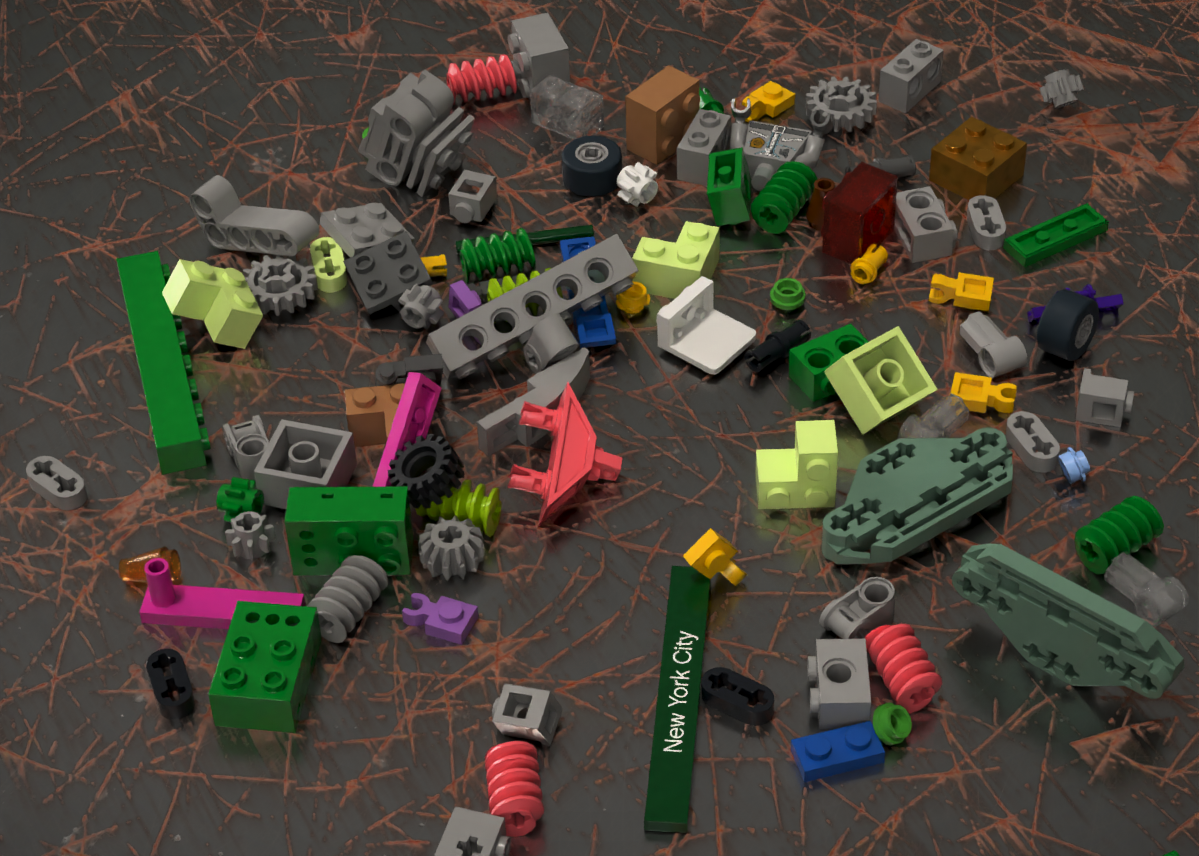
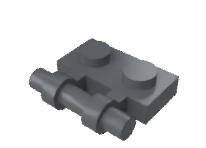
(397, 372)

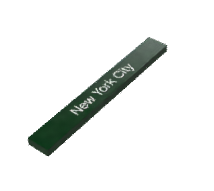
(678, 702)

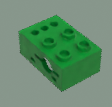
(342, 522)
(265, 667)

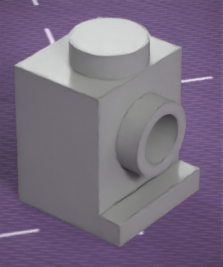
(470, 205)
(1103, 399)
(538, 707)

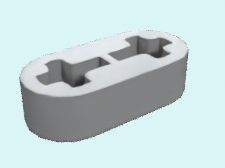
(980, 224)
(1026, 444)
(50, 487)

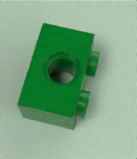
(729, 187)

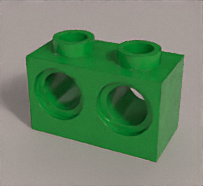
(812, 358)

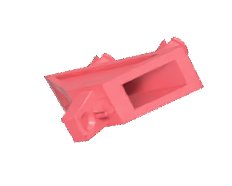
(572, 454)

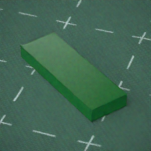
(1055, 235)

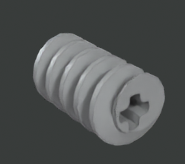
(348, 596)

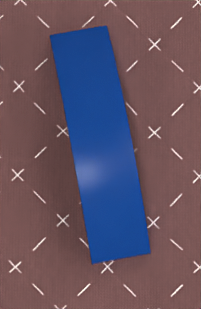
(595, 325)

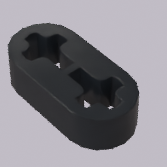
(163, 685)
(737, 696)

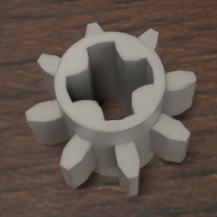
(1061, 88)
(421, 306)
(250, 535)

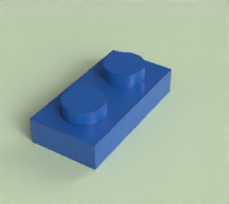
(837, 751)

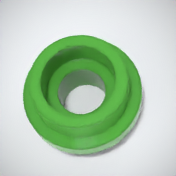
(787, 294)
(891, 723)

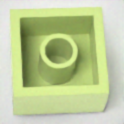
(880, 380)

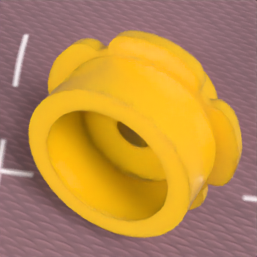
(633, 299)

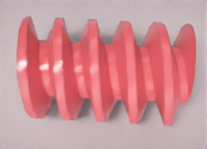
(481, 77)
(903, 666)
(514, 786)

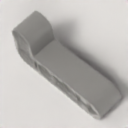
(249, 227)

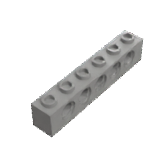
(607, 257)

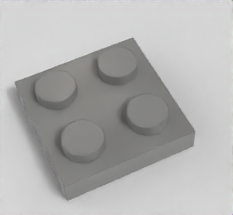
(361, 227)

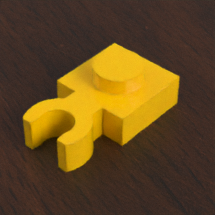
(979, 393)

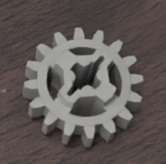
(844, 101)
(277, 283)

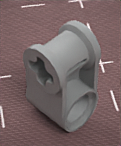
(549, 343)
(246, 444)
(860, 609)

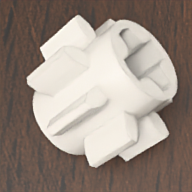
(637, 184)

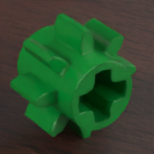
(239, 498)

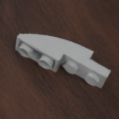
(545, 390)

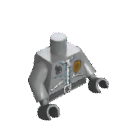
(771, 145)

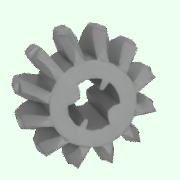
(451, 547)

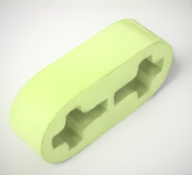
(324, 265)

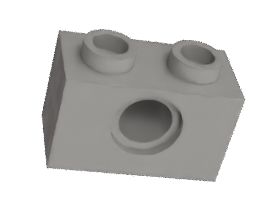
(842, 683)

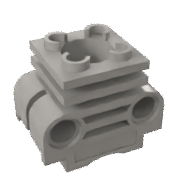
(416, 134)

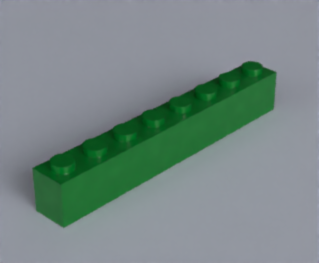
(162, 366)

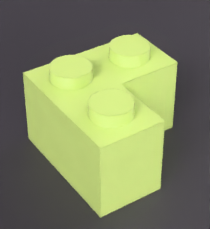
(670, 266)
(217, 298)
(800, 475)

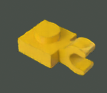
(769, 100)
(967, 290)
(714, 555)

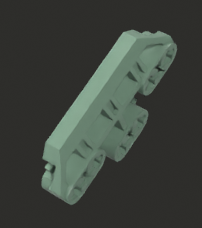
(909, 488)
(1065, 625)

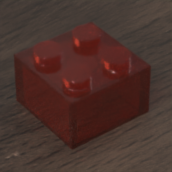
(859, 212)

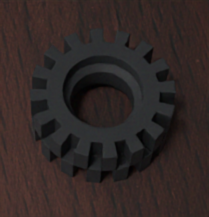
(419, 457)

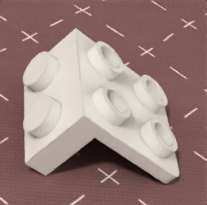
(700, 333)

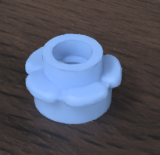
(1074, 465)

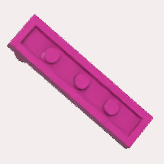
(410, 421)
(198, 605)

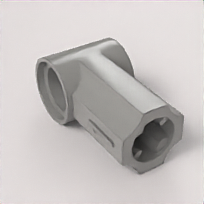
(994, 350)

